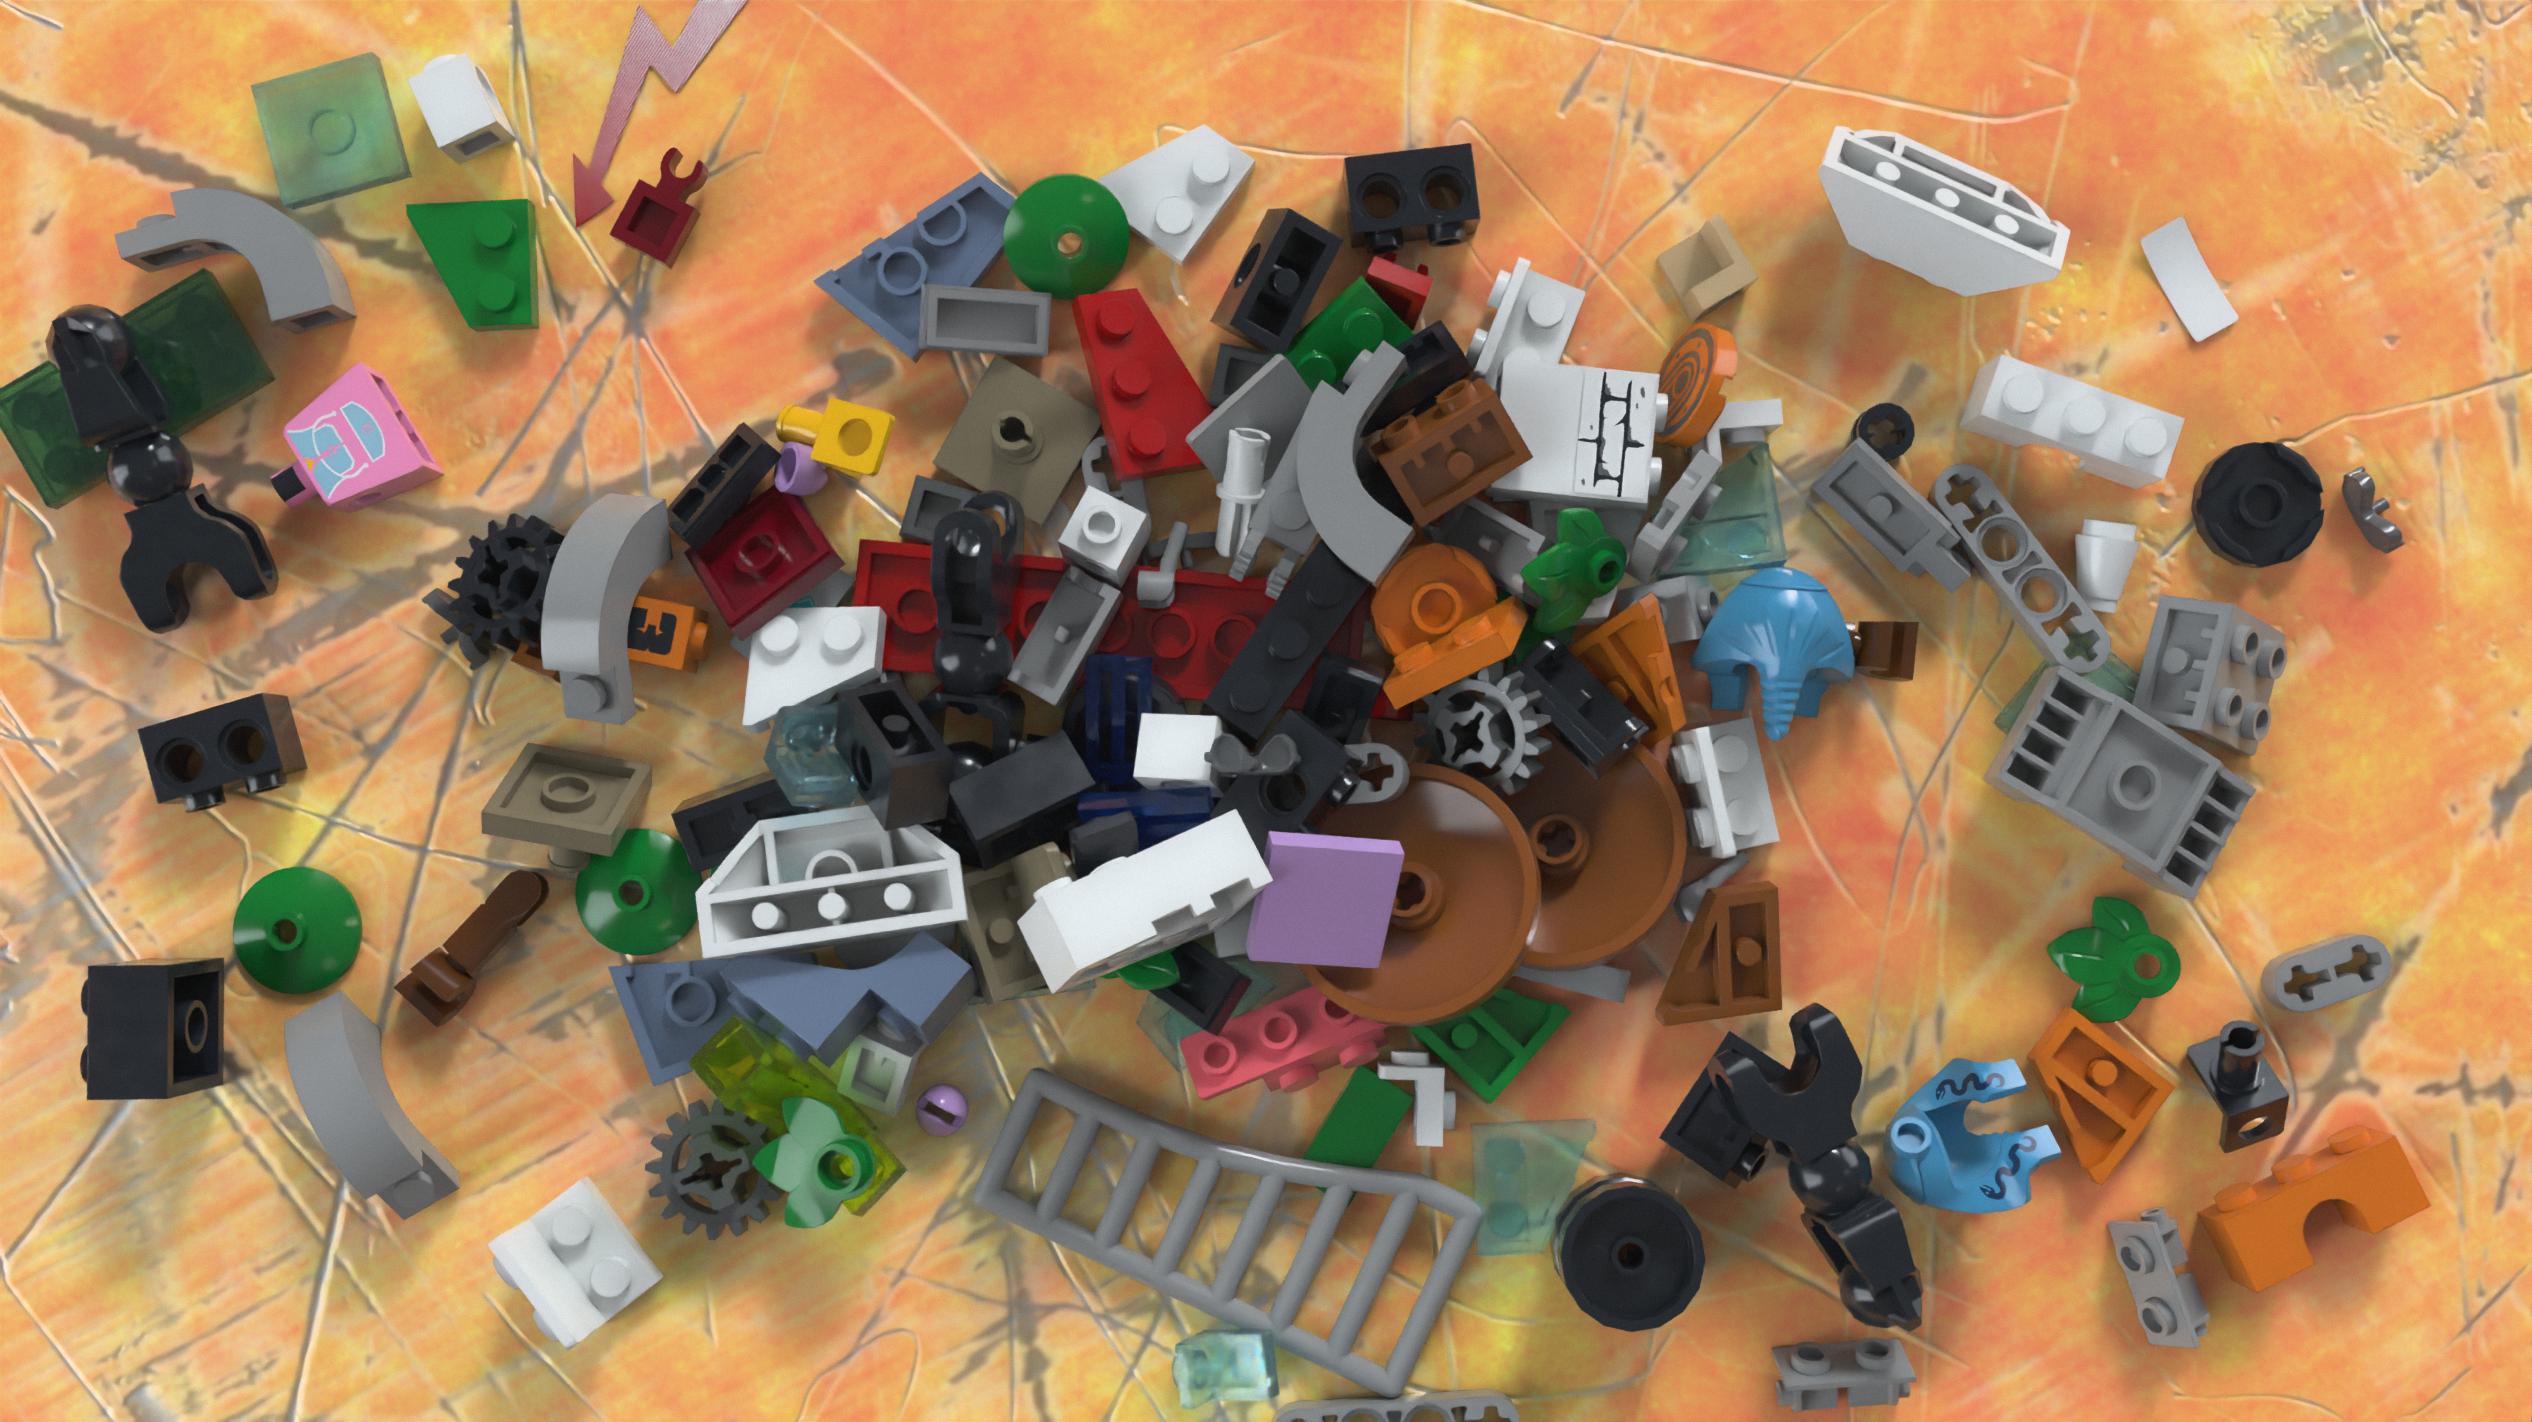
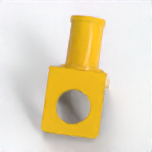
(842, 438)

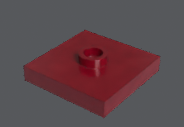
(764, 560)

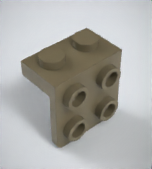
(994, 906)

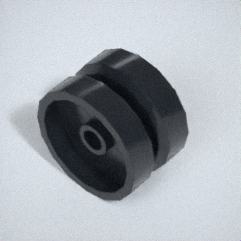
(1654, 1279)

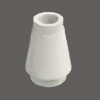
(2104, 562)

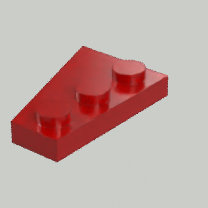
(1138, 386)

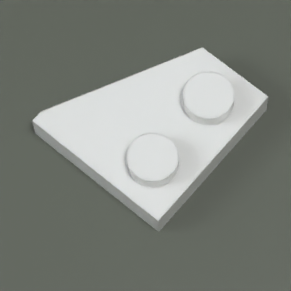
(1180, 189)

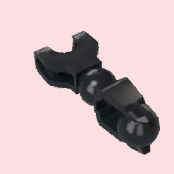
(125, 408)
(974, 604)
(1827, 1169)

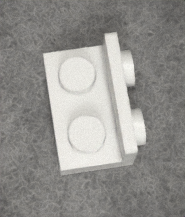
(1529, 321)

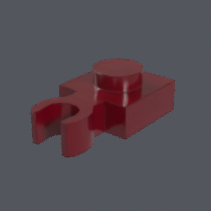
(658, 218)

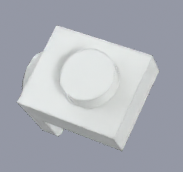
(1433, 1107)

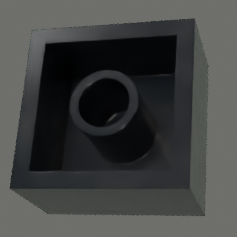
(153, 1028)

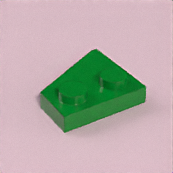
(484, 259)

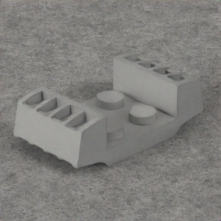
(2121, 780)

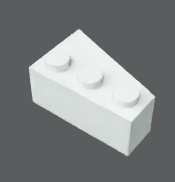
(1143, 902)

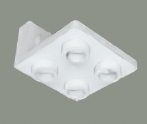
(1723, 788)
(574, 1264)

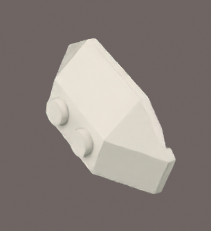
(1937, 214)
(827, 885)

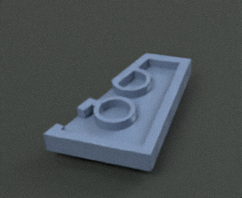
(945, 245)
(680, 1008)

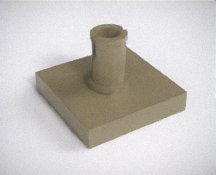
(1019, 439)
(568, 802)

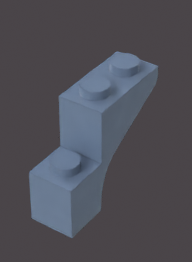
(829, 1006)

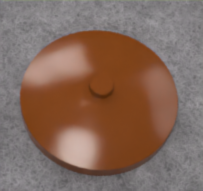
(1604, 854)
(1459, 906)

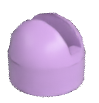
(797, 472)
(947, 1098)

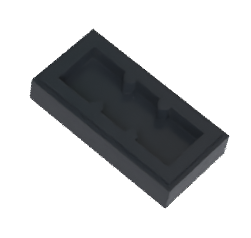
(721, 486)

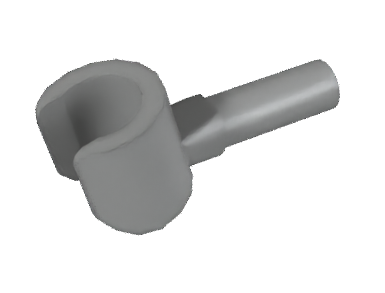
(1157, 588)
(1692, 893)

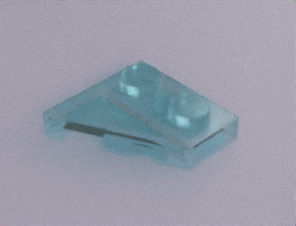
(1522, 1180)

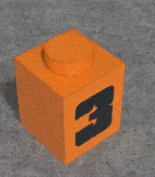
(668, 634)

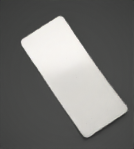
(2187, 280)

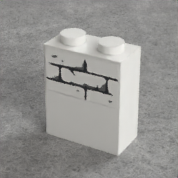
(1585, 434)

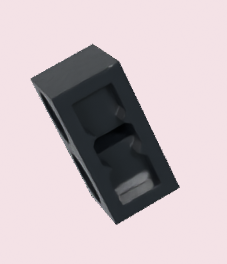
(1406, 180)
(222, 741)

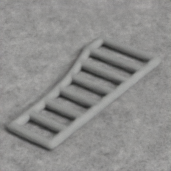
(1275, 1172)

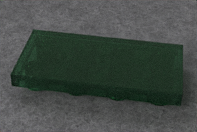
(193, 349)

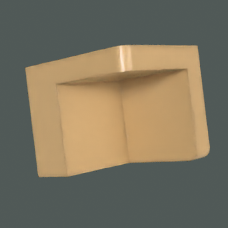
(1707, 269)

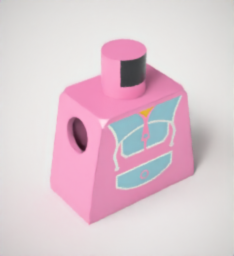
(354, 446)

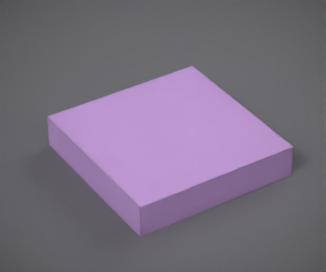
(1325, 900)

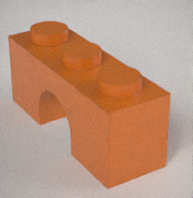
(2263, 1223)

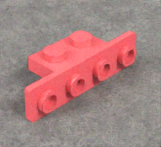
(1281, 1044)

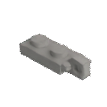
(1893, 516)

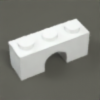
(2105, 430)

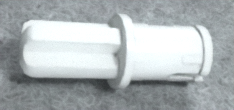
(1240, 488)

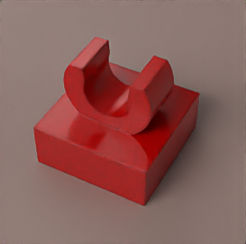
(1400, 287)

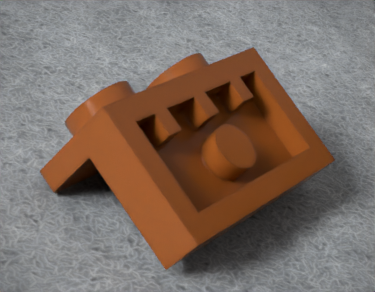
(1450, 449)

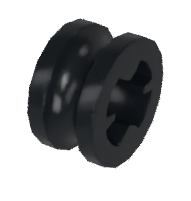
(1898, 417)

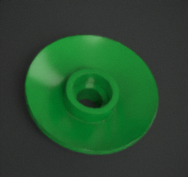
(1058, 207)
(668, 899)
(325, 923)

